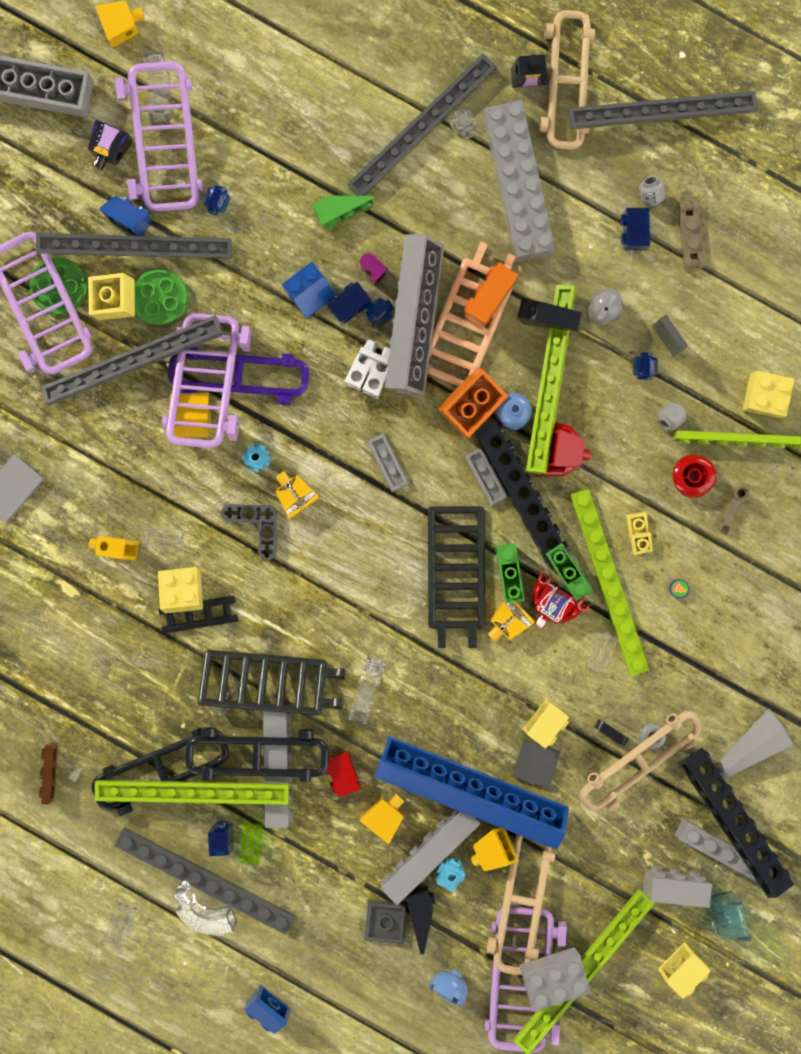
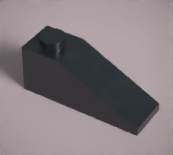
(548, 315)
(421, 913)

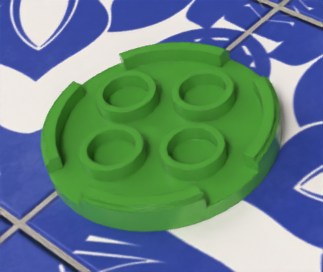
(73, 281)
(160, 297)

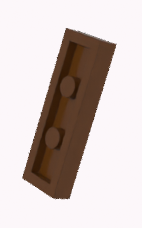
(48, 773)

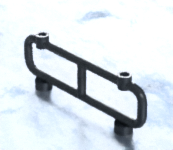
(305, 738)
(108, 772)

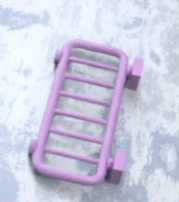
(130, 88)
(30, 360)
(232, 425)
(551, 932)

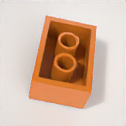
(490, 295)
(472, 402)

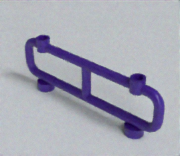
(284, 396)

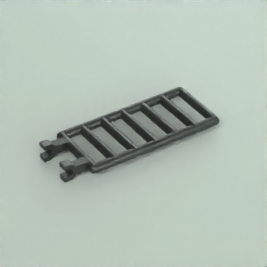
(433, 567)
(320, 702)

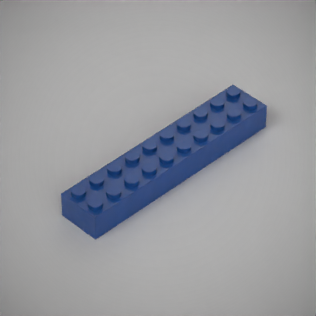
(472, 792)

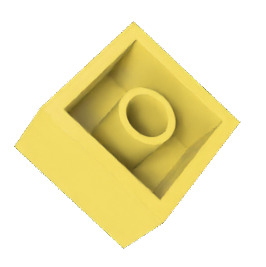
(111, 296)
(768, 394)
(180, 590)
(546, 724)
(684, 970)

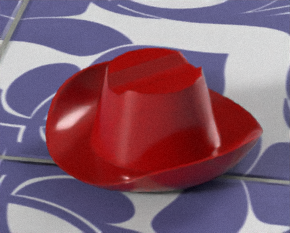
(694, 475)

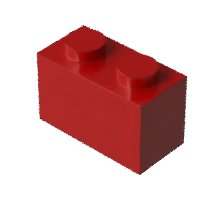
(342, 774)

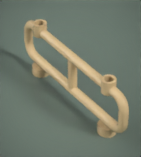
(552, 32)
(686, 744)
(495, 945)

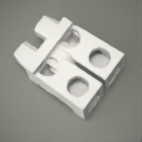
(372, 363)

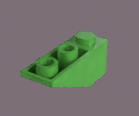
(337, 208)
(569, 572)
(509, 573)

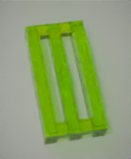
(249, 860)

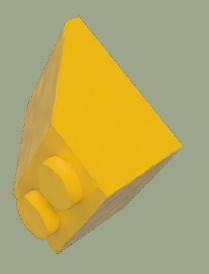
(193, 415)

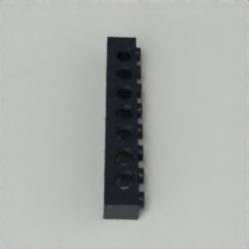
(521, 505)
(781, 878)

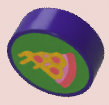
(679, 588)

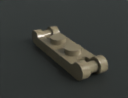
(691, 235)

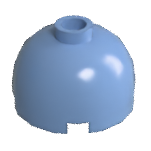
(514, 412)
(449, 986)

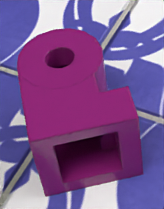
(374, 267)

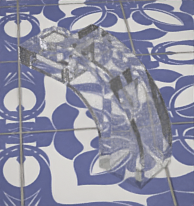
(158, 96)
(367, 690)
(202, 918)

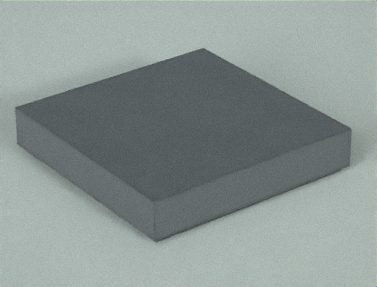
(669, 335)
(536, 763)
(385, 921)

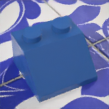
(126, 216)
(308, 290)
(267, 1010)

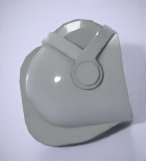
(605, 306)

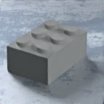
(677, 887)
(554, 979)

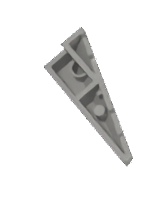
(759, 742)

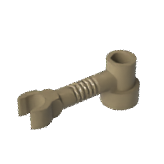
(733, 507)

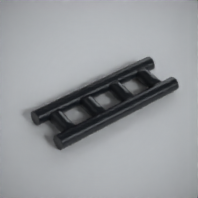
(208, 621)

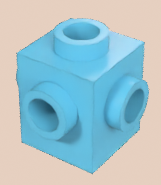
(261, 463)
(450, 873)

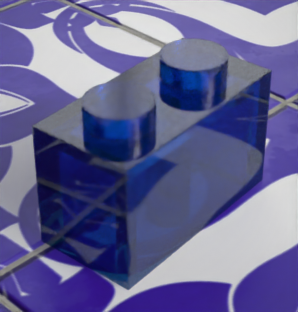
(635, 229)
(348, 303)
(221, 839)

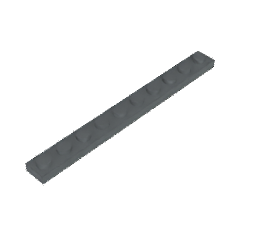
(662, 110)
(421, 126)
(133, 246)
(132, 360)
(204, 880)

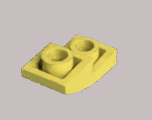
(639, 533)

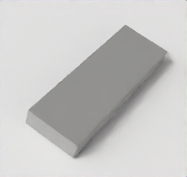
(387, 462)
(485, 476)

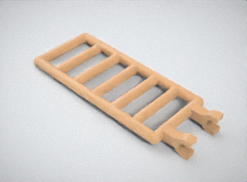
(445, 315)

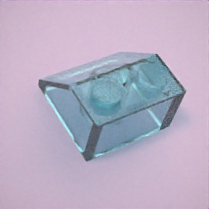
(729, 917)

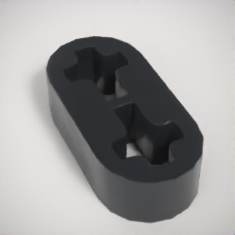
(611, 732)

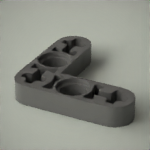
(263, 523)

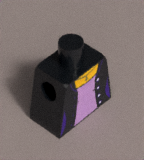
(529, 71)
(108, 144)

